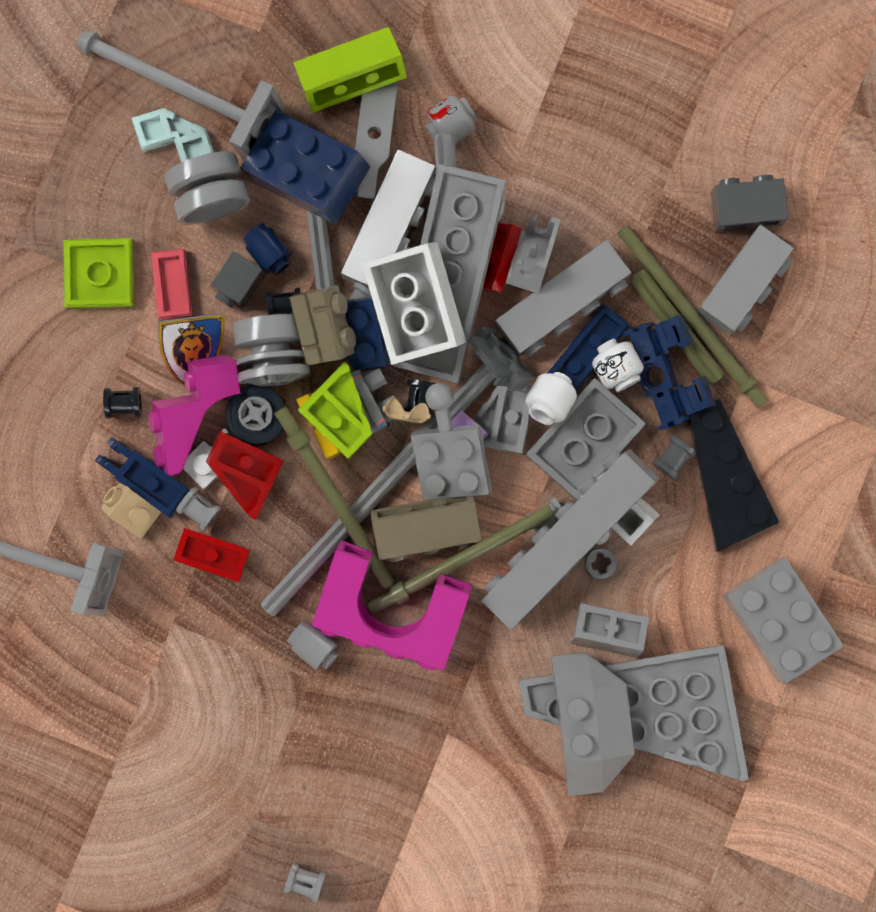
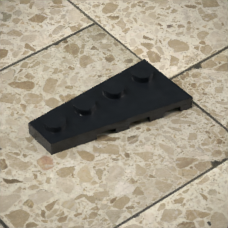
(730, 485)

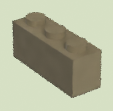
(425, 527)

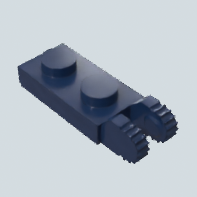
(145, 479)

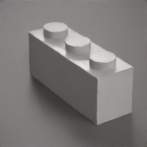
(746, 281)

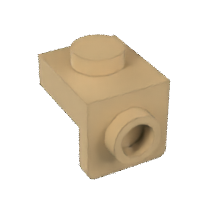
(129, 510)

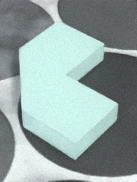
(165, 127)

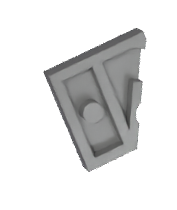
(505, 419)

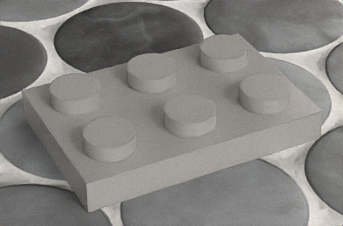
(586, 438)

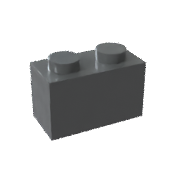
(749, 203)

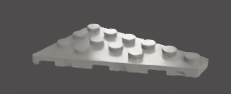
(676, 707)

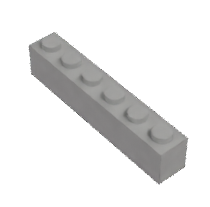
(570, 538)

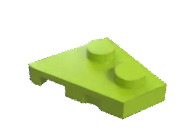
(339, 412)

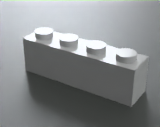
(562, 299)

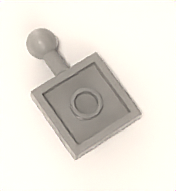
(450, 458)

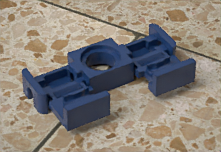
(668, 402)

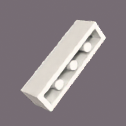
(391, 214)

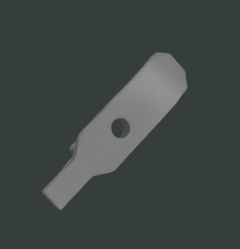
(375, 115)

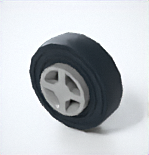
(250, 406)

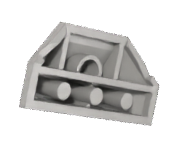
(591, 722)

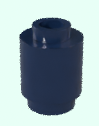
(267, 249)

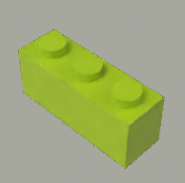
(350, 69)

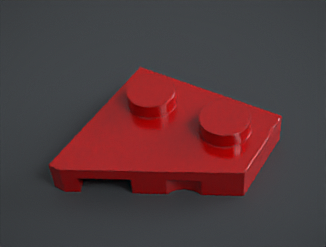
(244, 471)

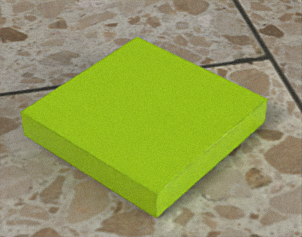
(98, 273)

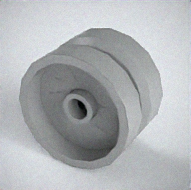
(207, 187)

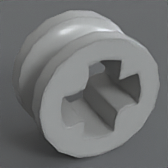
(609, 569)

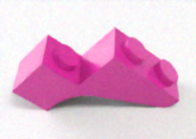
(179, 418)

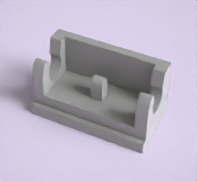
(532, 255)
(610, 630)

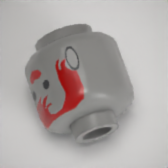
(453, 117)

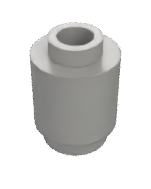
(313, 646)

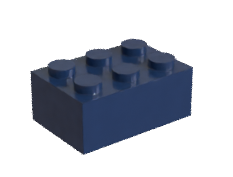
(305, 167)

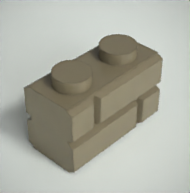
(323, 325)

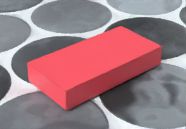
(172, 284)

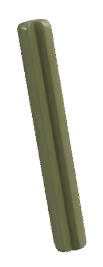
(663, 311)

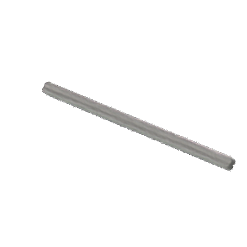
(368, 500)

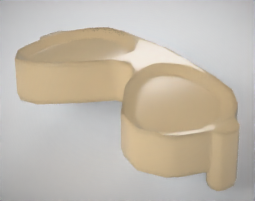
(394, 410)

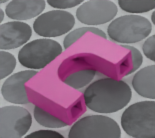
(345, 614)

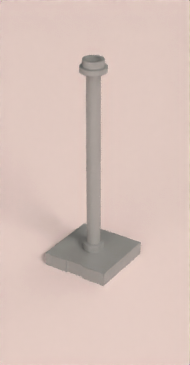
(251, 120)
(95, 579)

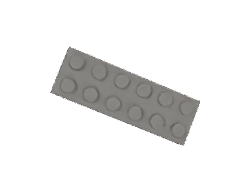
(464, 224)

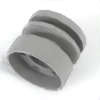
(271, 350)

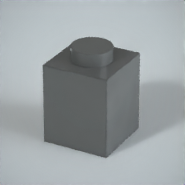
(237, 281)

